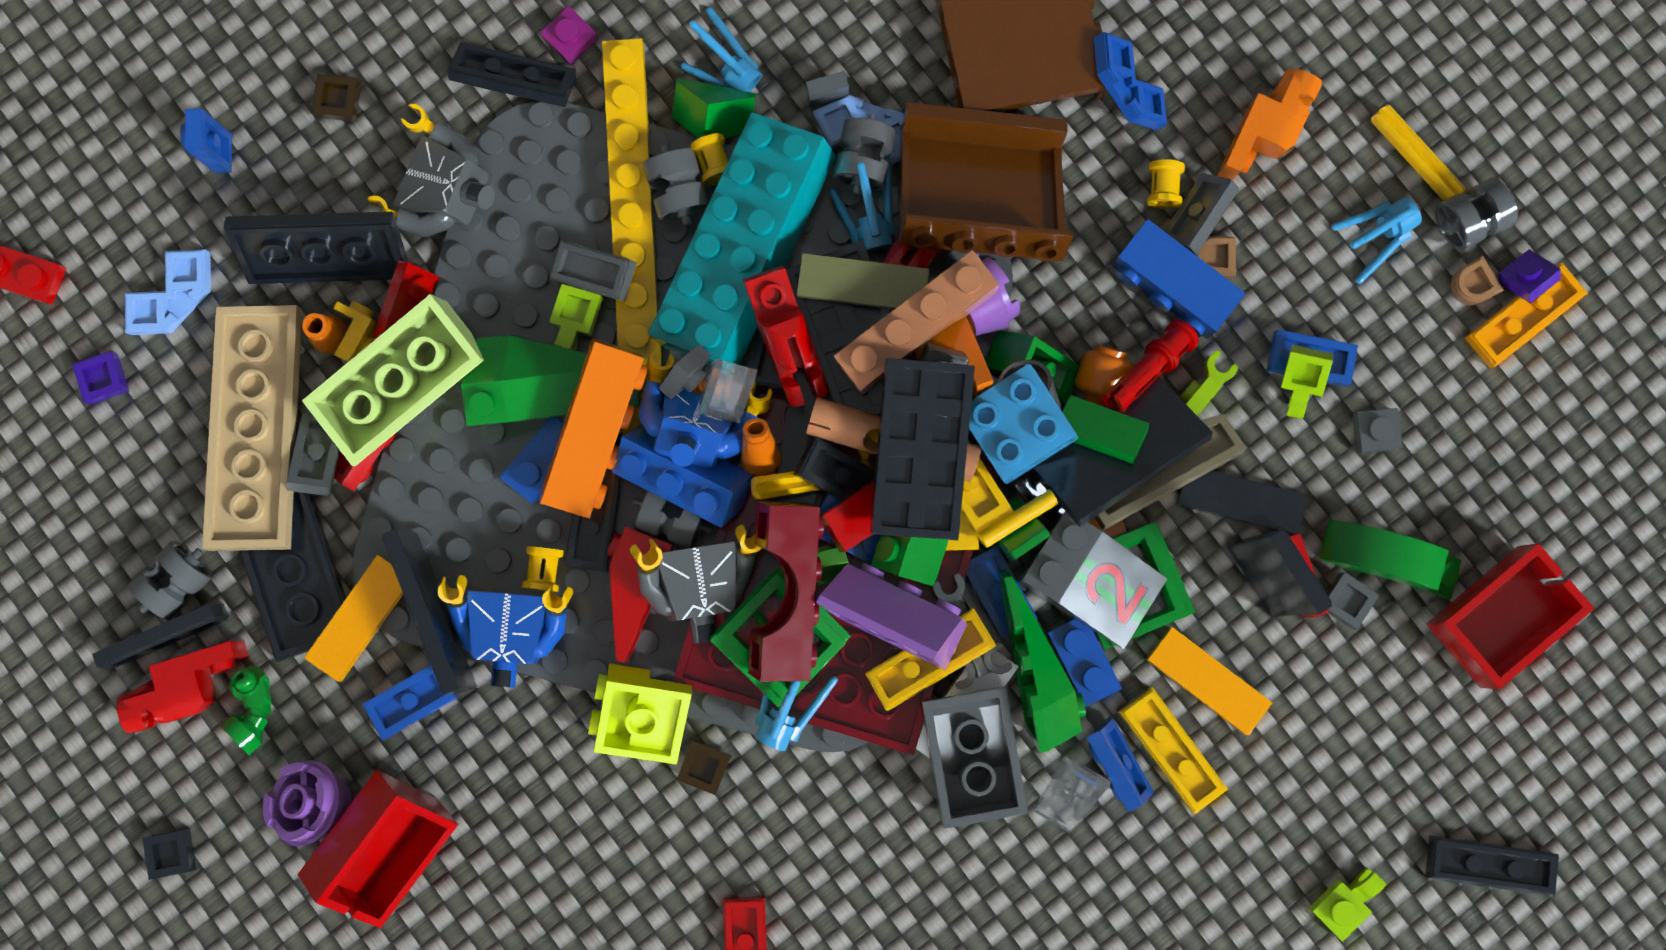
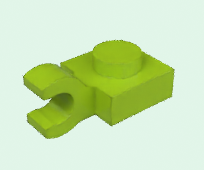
(574, 315)
(1305, 375)
(1197, 394)
(1343, 907)

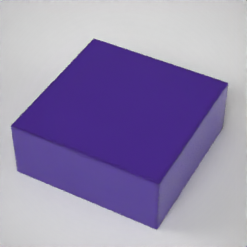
(100, 377)

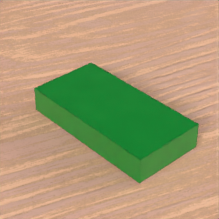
(1105, 429)

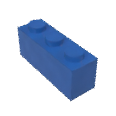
(1177, 280)
(708, 493)

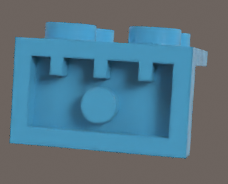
(1019, 424)

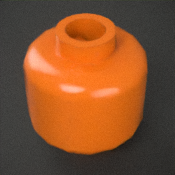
(1100, 371)

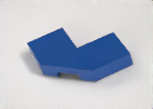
(1137, 100)

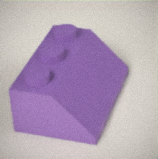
(895, 613)

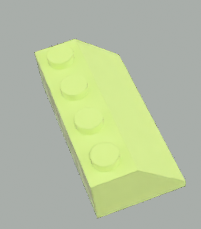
(394, 378)

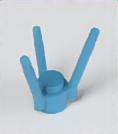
(738, 72)
(1393, 221)
(873, 230)
(777, 727)

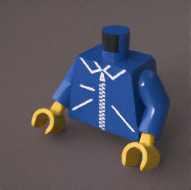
(684, 432)
(506, 626)

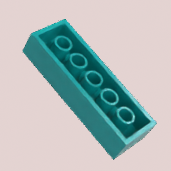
(743, 232)

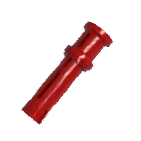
(1159, 357)

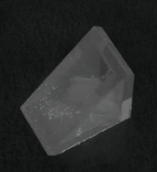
(726, 390)
(1070, 794)

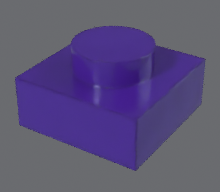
(1529, 276)

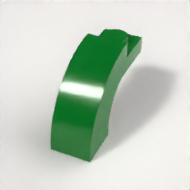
(1391, 557)

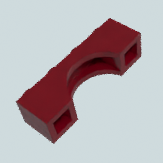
(784, 644)

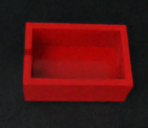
(1509, 616)
(377, 850)

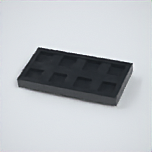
(833, 328)
(921, 449)

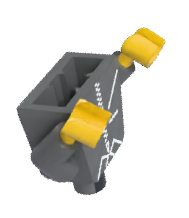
(440, 183)
(696, 580)

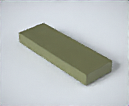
(858, 281)

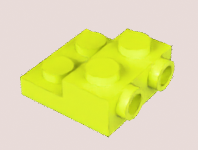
(639, 715)

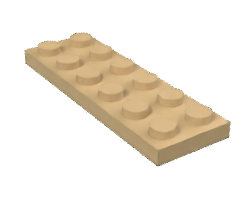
(252, 428)

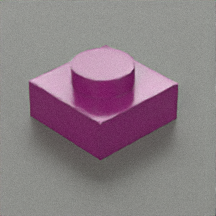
(569, 35)

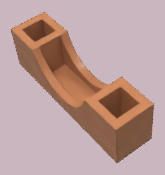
(917, 320)

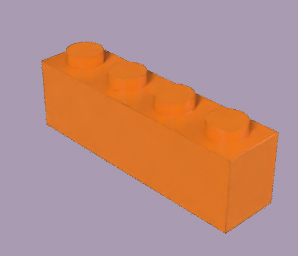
(591, 429)

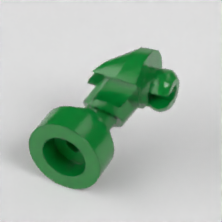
(251, 689)

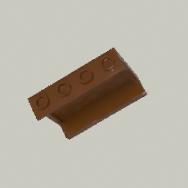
(1019, 51)
(982, 182)

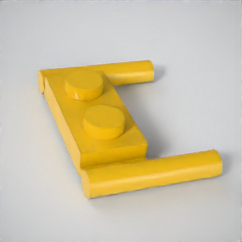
(990, 511)

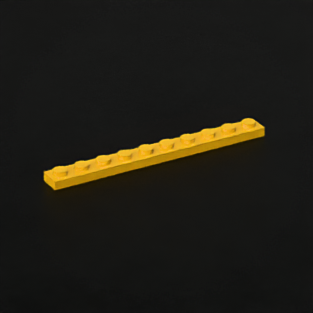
(631, 196)

